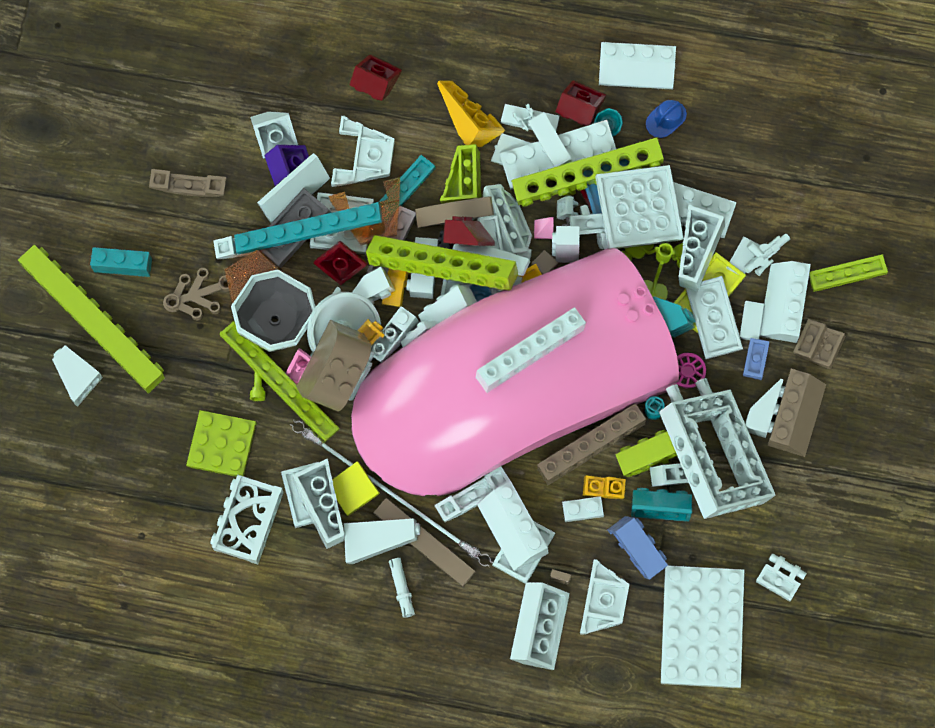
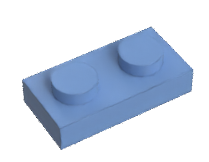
(756, 358)

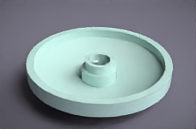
(342, 308)

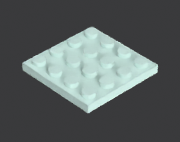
(639, 207)

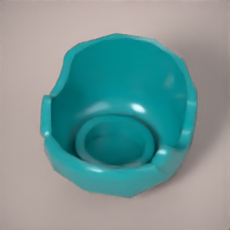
(614, 120)

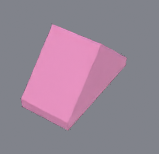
(298, 365)

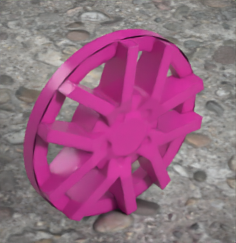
(688, 370)

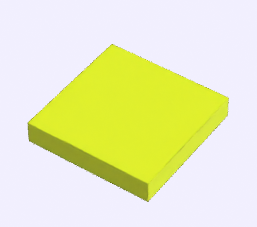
(354, 488)

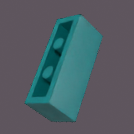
(121, 262)

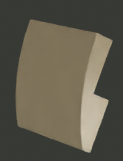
(819, 344)

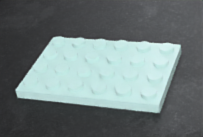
(702, 627)

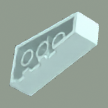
(699, 244)

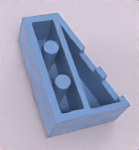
(639, 546)

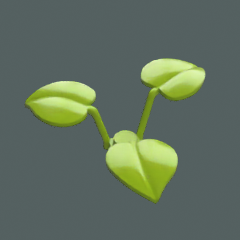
(663, 255)

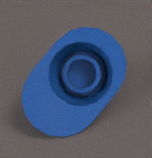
(665, 118)

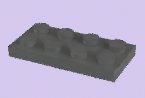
(300, 208)

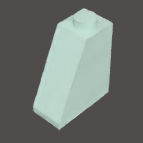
(76, 374)

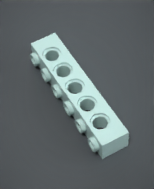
(530, 350)

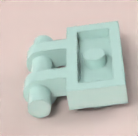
(779, 582)

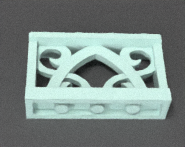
(255, 544)

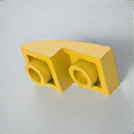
(399, 282)
(605, 487)

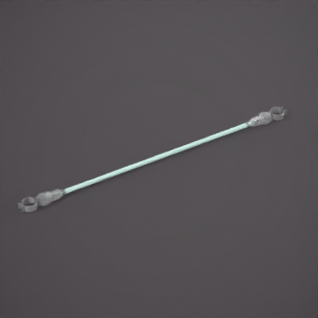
(472, 551)

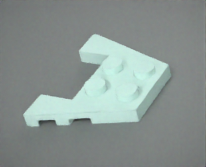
(372, 154)

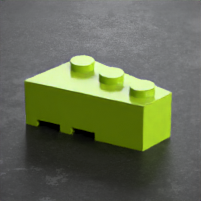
(464, 177)
(646, 454)

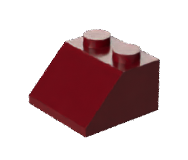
(375, 77)
(580, 103)
(467, 232)

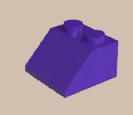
(284, 160)

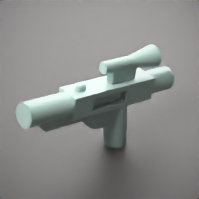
(763, 253)

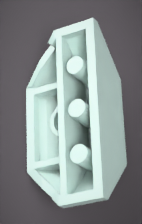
(512, 223)

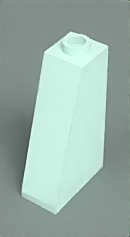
(376, 537)

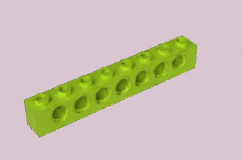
(521, 185)
(442, 263)

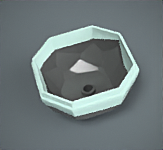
(270, 297)

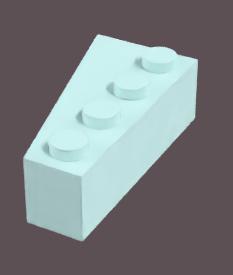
(320, 500)

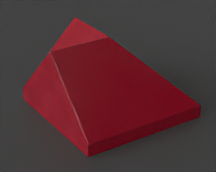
(340, 263)

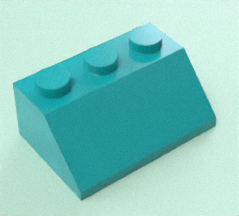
(675, 316)
(661, 505)

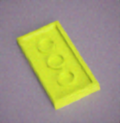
(716, 268)

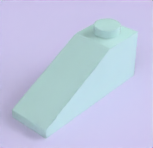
(668, 475)

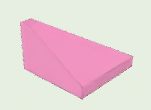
(543, 228)

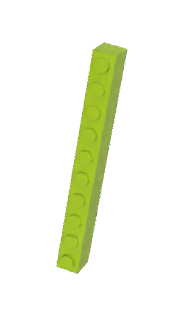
(95, 322)

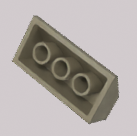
(797, 413)

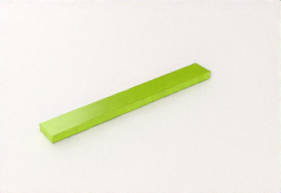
(280, 383)

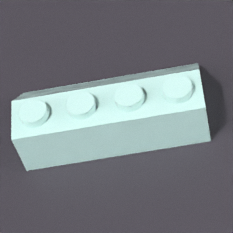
(637, 65)
(785, 301)
(512, 526)
(539, 625)

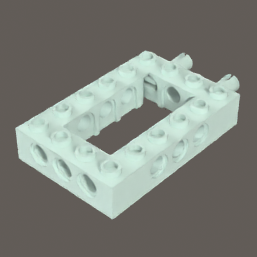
(681, 424)

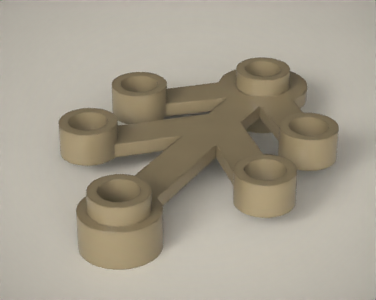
(194, 295)

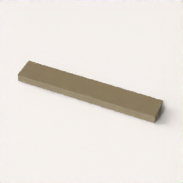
(430, 546)

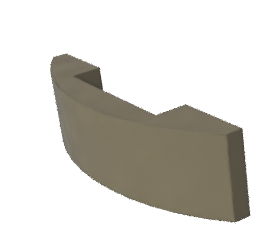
(187, 185)

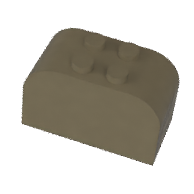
(335, 366)

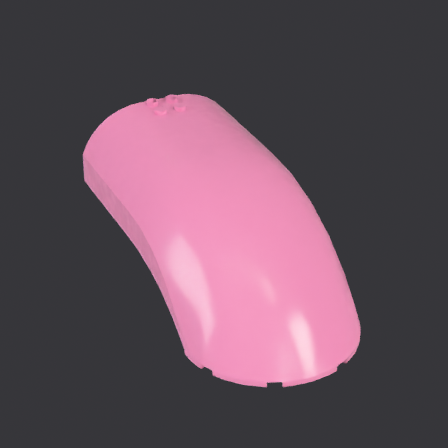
(436, 429)

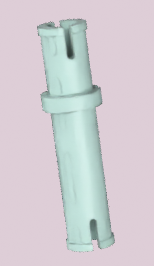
(404, 596)

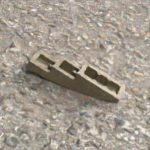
(439, 213)

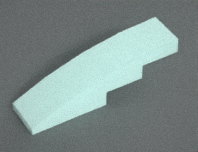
(521, 262)

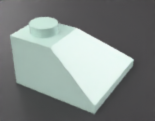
(273, 130)

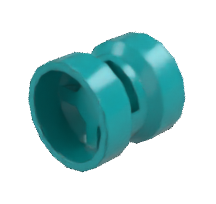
(651, 409)

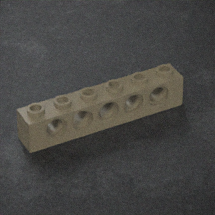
(591, 444)

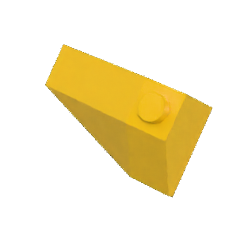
(469, 120)

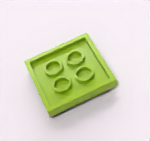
(221, 444)

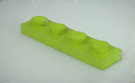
(848, 273)

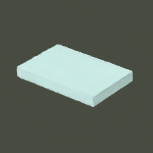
(298, 510)
(524, 573)

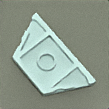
(604, 600)

